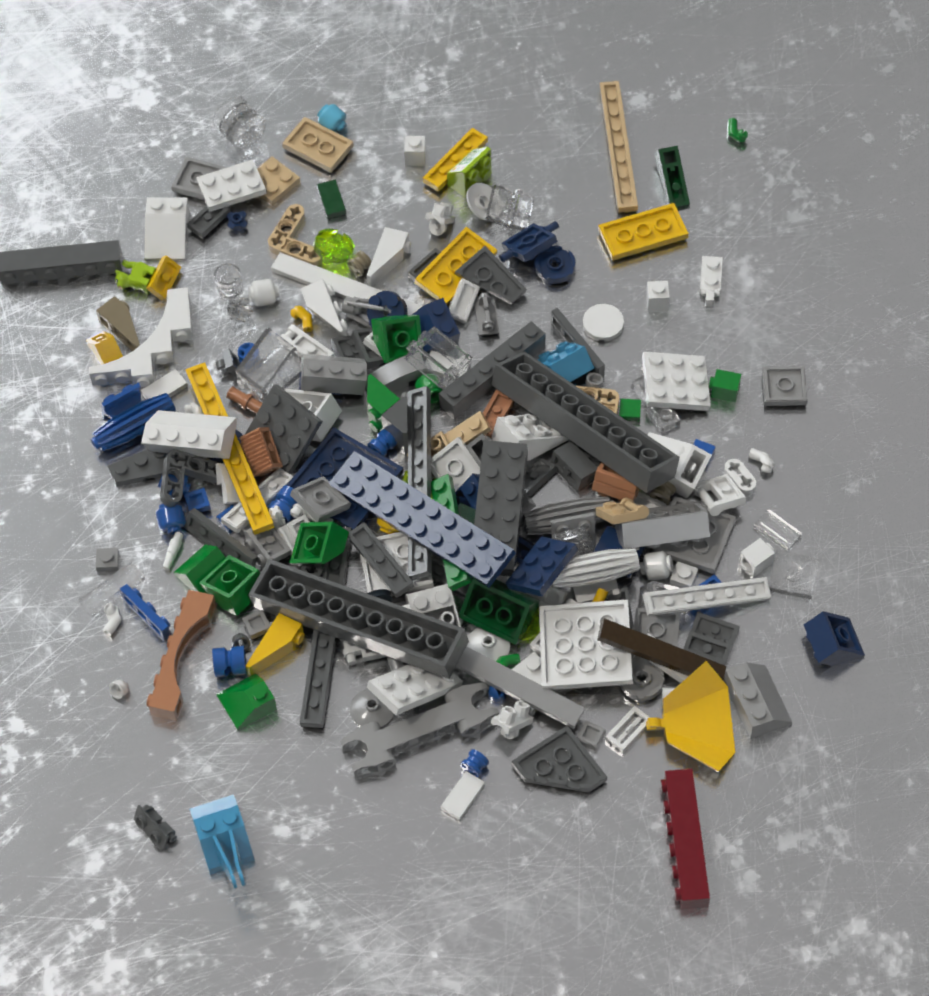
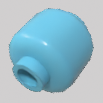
(332, 117)

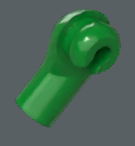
(733, 132)

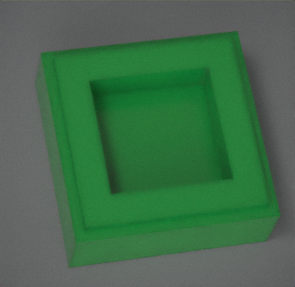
(630, 409)

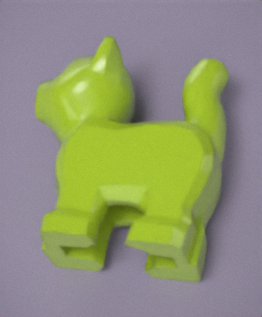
(139, 276)

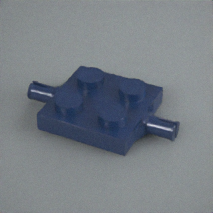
(529, 242)

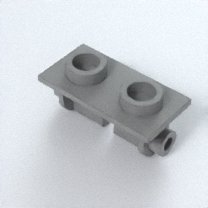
(486, 315)

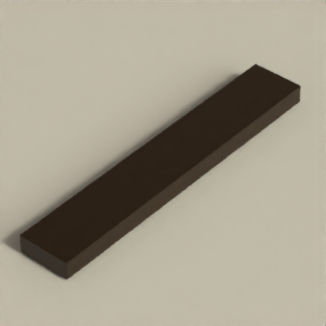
(653, 649)

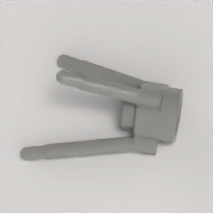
(354, 306)

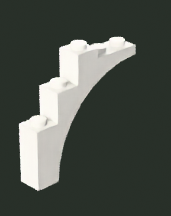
(157, 349)

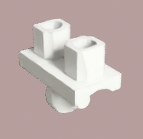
(440, 217)
(513, 719)

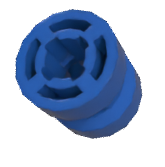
(383, 442)

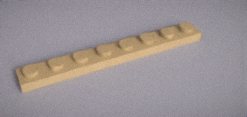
(618, 146)

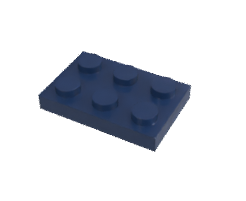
(541, 566)

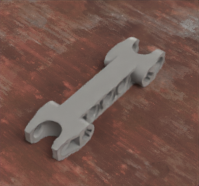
(386, 742)

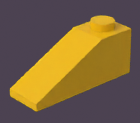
(276, 644)

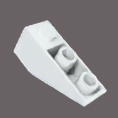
(321, 303)

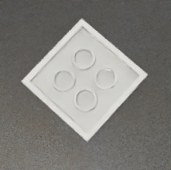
(676, 381)
(398, 548)

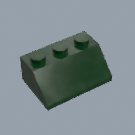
(499, 610)

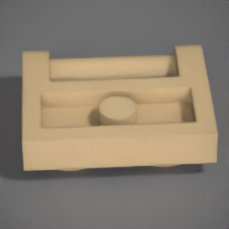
(622, 512)

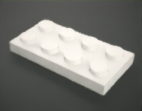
(410, 687)

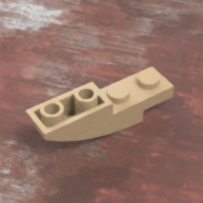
(467, 430)

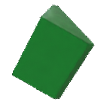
(199, 566)

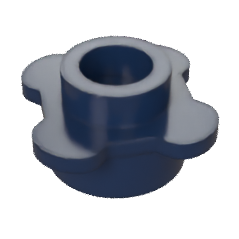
(237, 224)

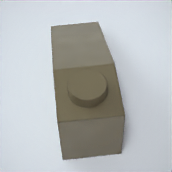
(117, 319)

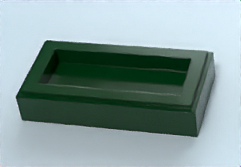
(331, 199)

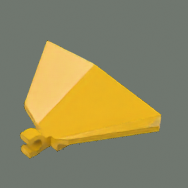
(699, 718)

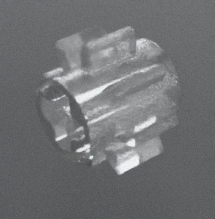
(240, 309)

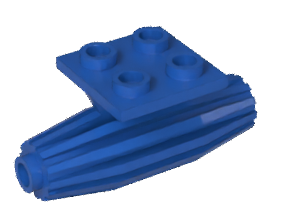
(127, 416)

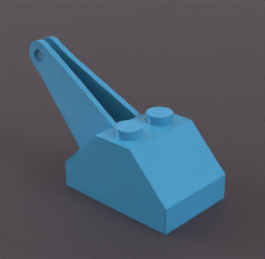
(223, 837)

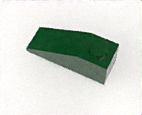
(672, 175)

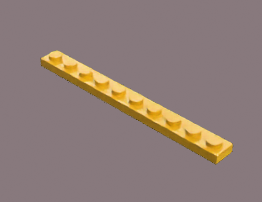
(236, 465)

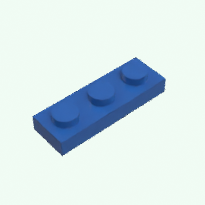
(146, 611)

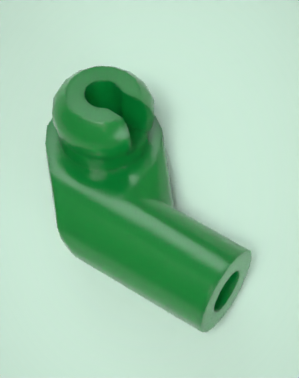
(509, 660)

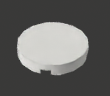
(603, 322)

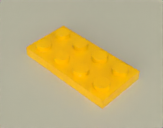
(643, 231)
(439, 276)

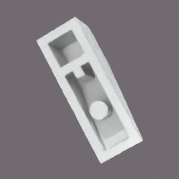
(388, 255)

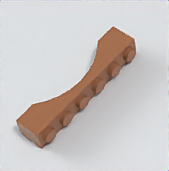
(195, 615)

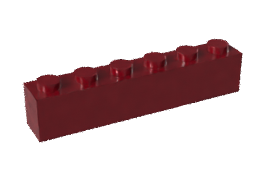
(686, 839)

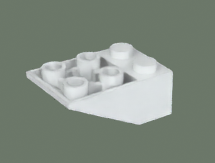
(527, 430)
(690, 465)
(435, 602)

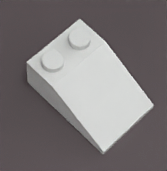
(166, 228)
(321, 405)

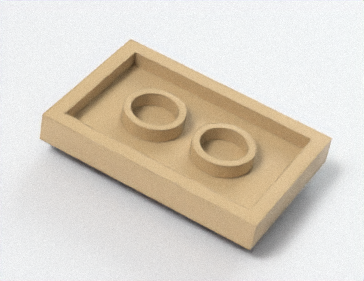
(317, 144)

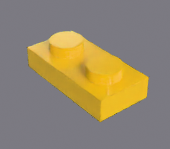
(163, 277)

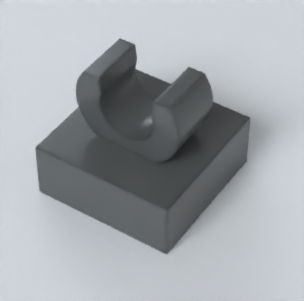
(228, 363)

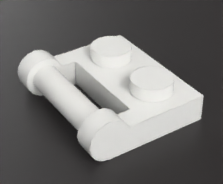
(724, 489)

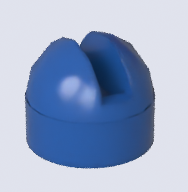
(494, 696)

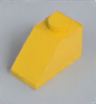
(104, 347)

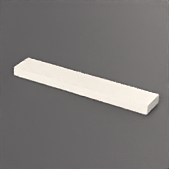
(706, 596)

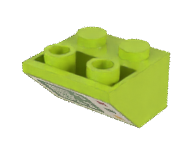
(470, 170)

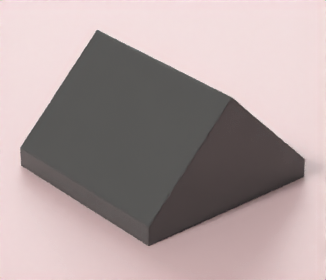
(396, 422)

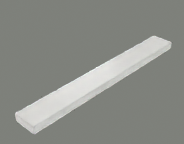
(342, 286)

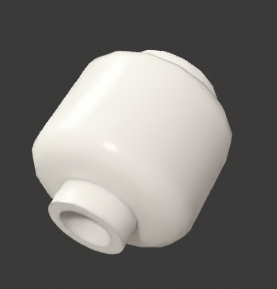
(263, 292)
(656, 565)

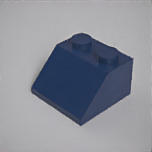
(437, 315)
(833, 639)

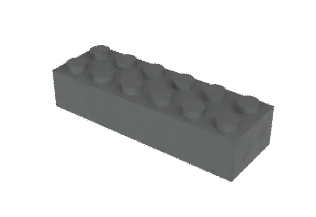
(502, 493)

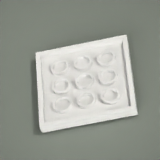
(571, 649)

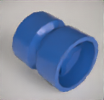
(285, 502)
(229, 661)

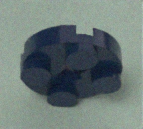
(558, 274)
(386, 299)

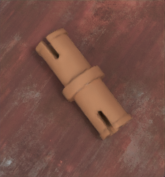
(246, 401)

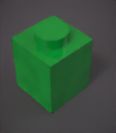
(725, 385)

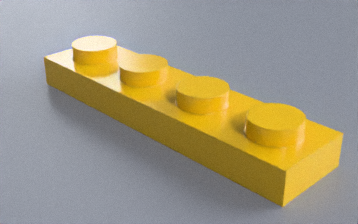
(437, 176)

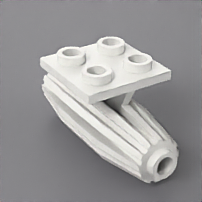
(595, 570)

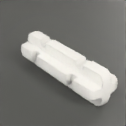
(277, 517)

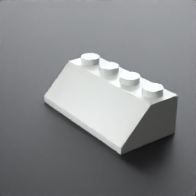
(190, 433)

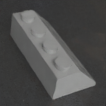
(665, 525)

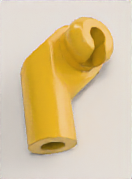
(305, 316)

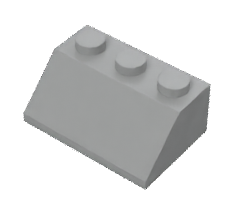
(333, 374)
(756, 699)

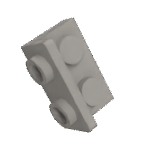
(266, 546)

